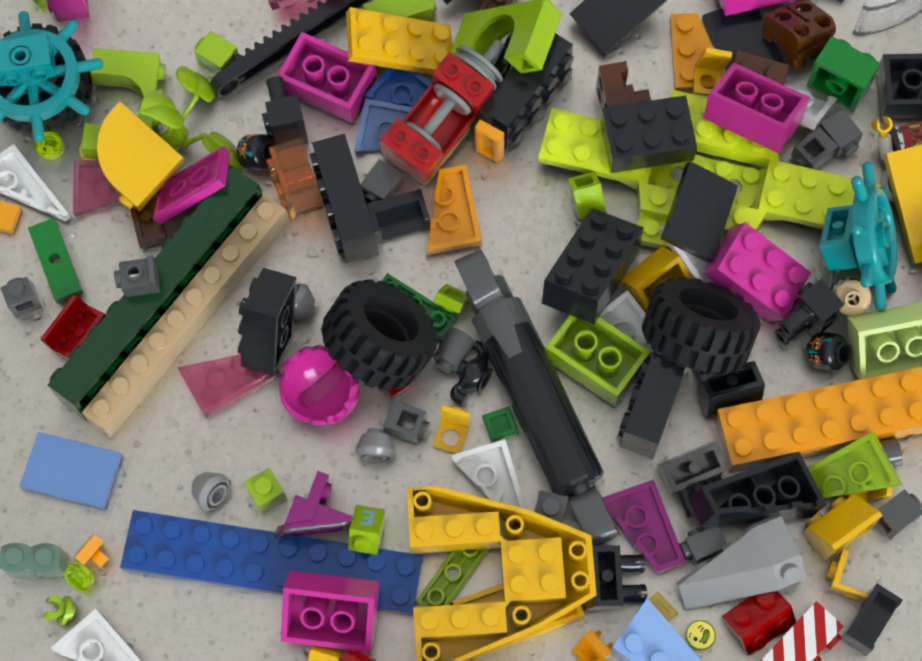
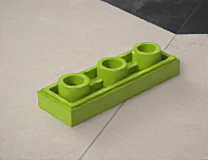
(444, 589)

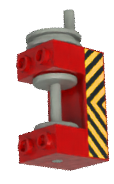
(443, 113)

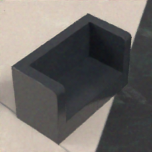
(399, 216)
(870, 619)

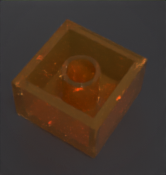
(294, 178)

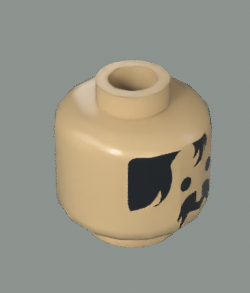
(848, 286)

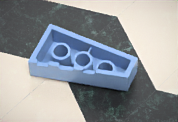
(651, 639)

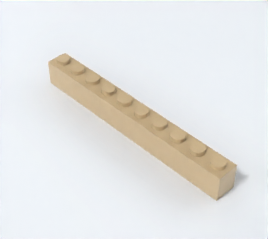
(186, 316)

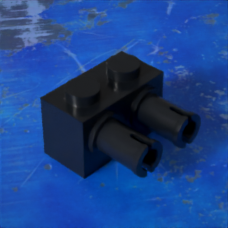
(283, 115)
(813, 312)
(730, 389)
(689, 468)
(608, 577)

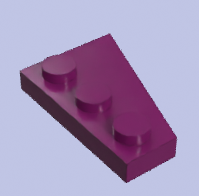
(646, 524)

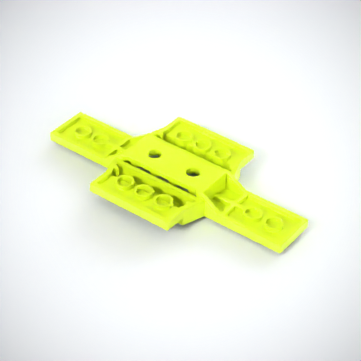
(766, 194)

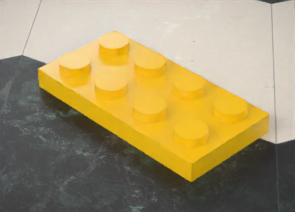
(396, 41)

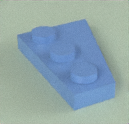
(375, 122)

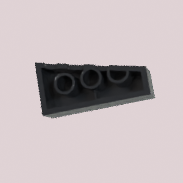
(759, 493)

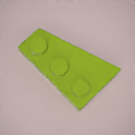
(855, 469)

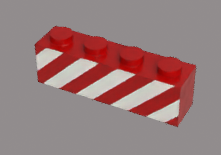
(807, 637)

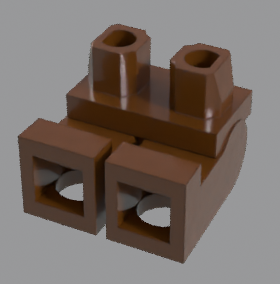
(799, 32)
(612, 86)

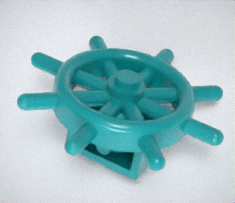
(28, 63)
(864, 237)

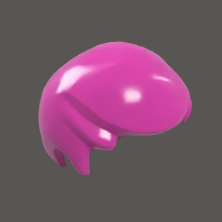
(316, 388)

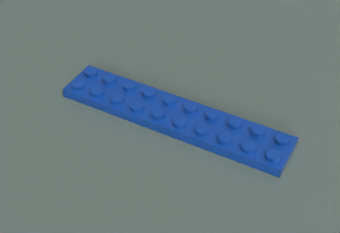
(259, 560)

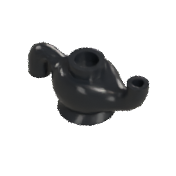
(473, 375)

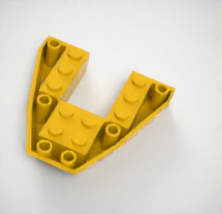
(542, 561)

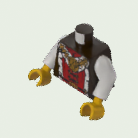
(896, 138)

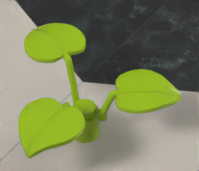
(164, 110)

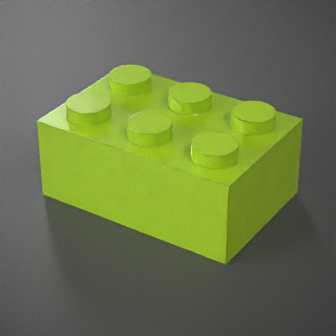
(597, 357)

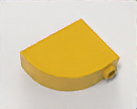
(134, 157)

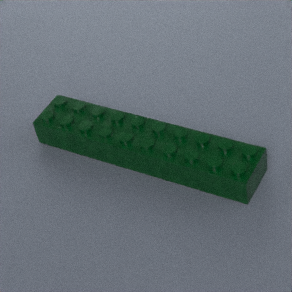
(134, 316)

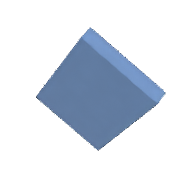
(71, 470)

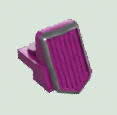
(311, 517)

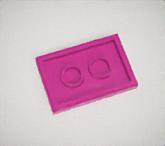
(192, 185)

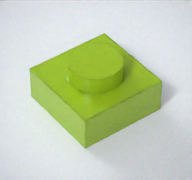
(451, 299)

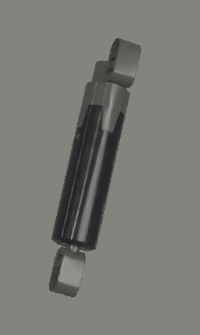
(536, 395)

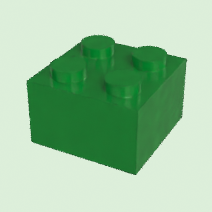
(843, 73)

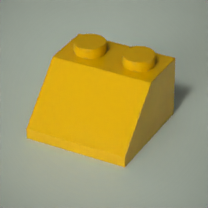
(651, 272)
(840, 526)

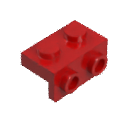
(71, 327)
(760, 620)

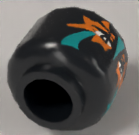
(254, 150)
(828, 351)

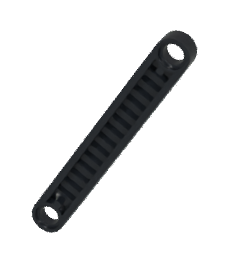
(281, 44)

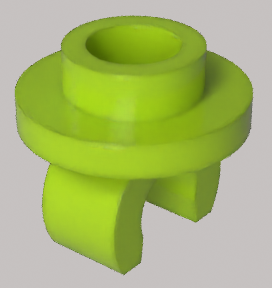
(64, 609)

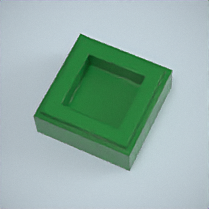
(500, 424)

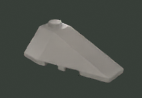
(753, 565)

